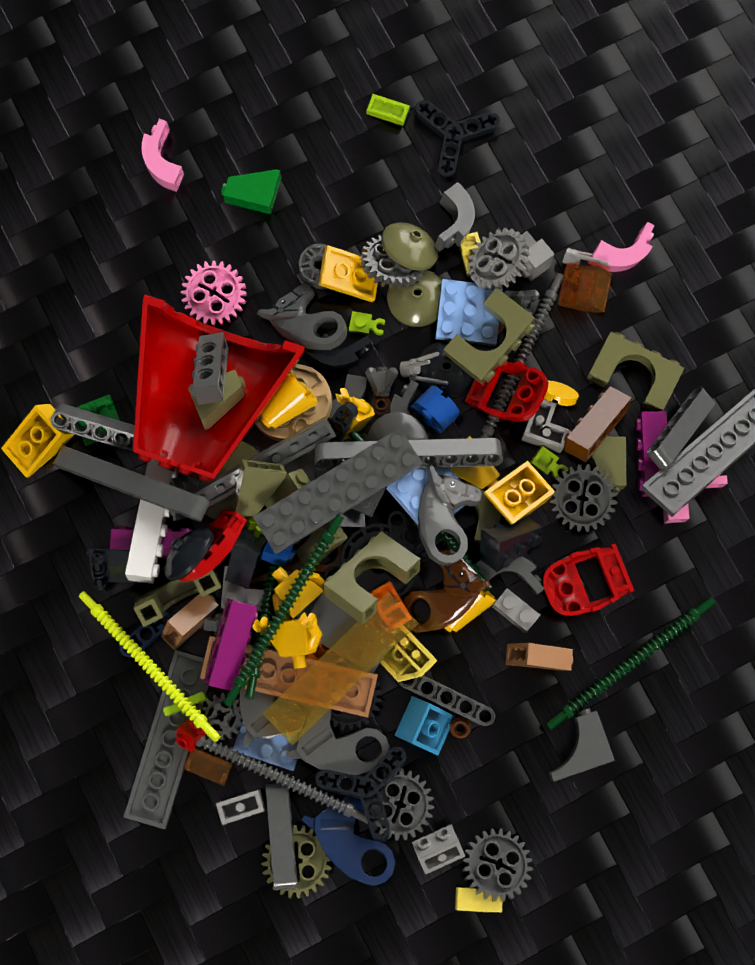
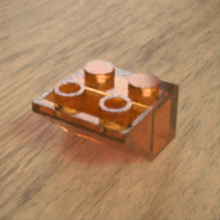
(585, 288)

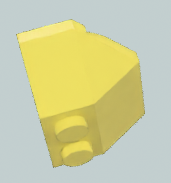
(408, 659)

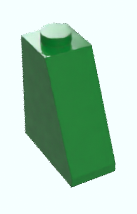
(253, 190)

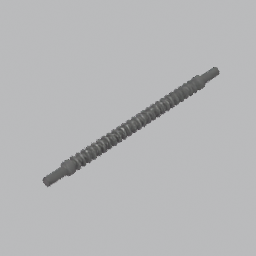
(550, 295)
(347, 809)

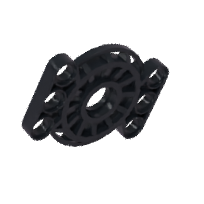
(368, 579)

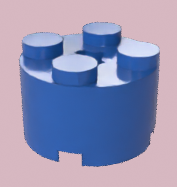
(435, 409)

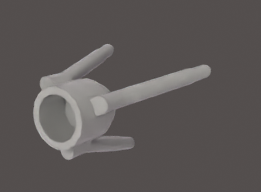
(573, 257)
(413, 367)

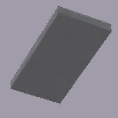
(333, 622)

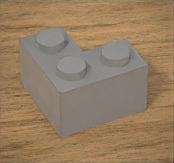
(539, 260)
(542, 432)
(240, 593)

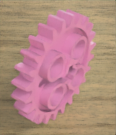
(203, 308)

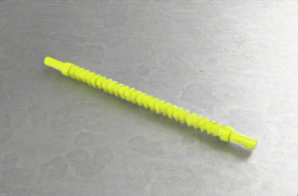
(200, 720)

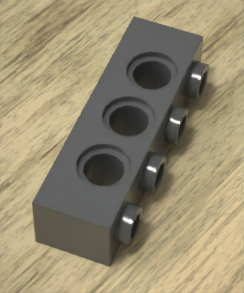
(210, 369)

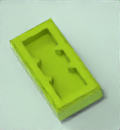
(387, 109)
(196, 699)

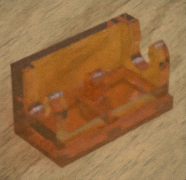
(208, 766)

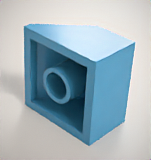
(424, 725)

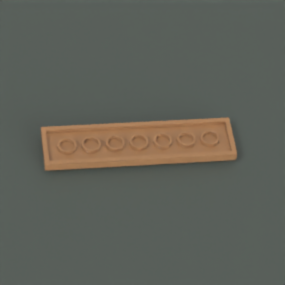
(279, 675)

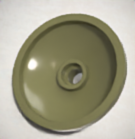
(409, 246)
(413, 309)

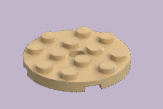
(321, 390)

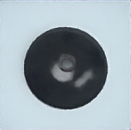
(458, 380)
(187, 553)

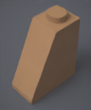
(188, 620)
(539, 656)

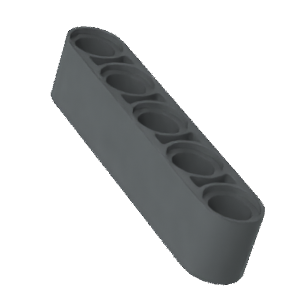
(91, 428)
(680, 428)
(457, 698)
(281, 837)

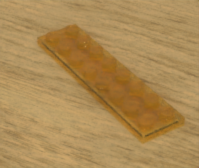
(339, 669)

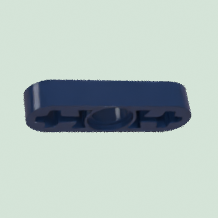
(146, 643)

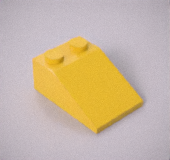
(35, 440)
(519, 493)

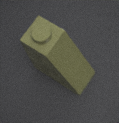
(233, 393)
(611, 458)
(256, 485)

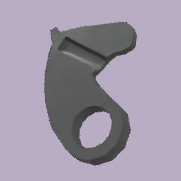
(326, 752)

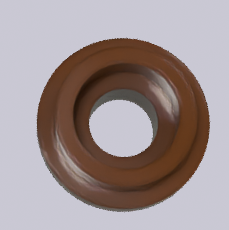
(381, 411)
(460, 733)

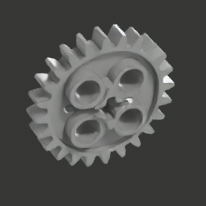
(495, 272)

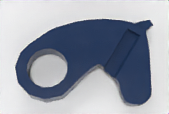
(346, 849)

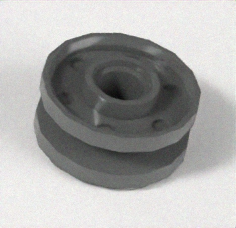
(308, 260)

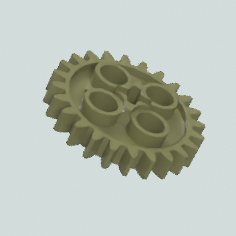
(317, 860)

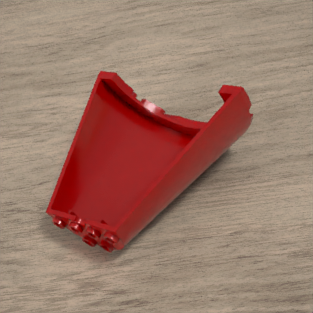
(166, 416)

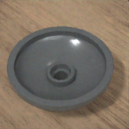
(392, 421)

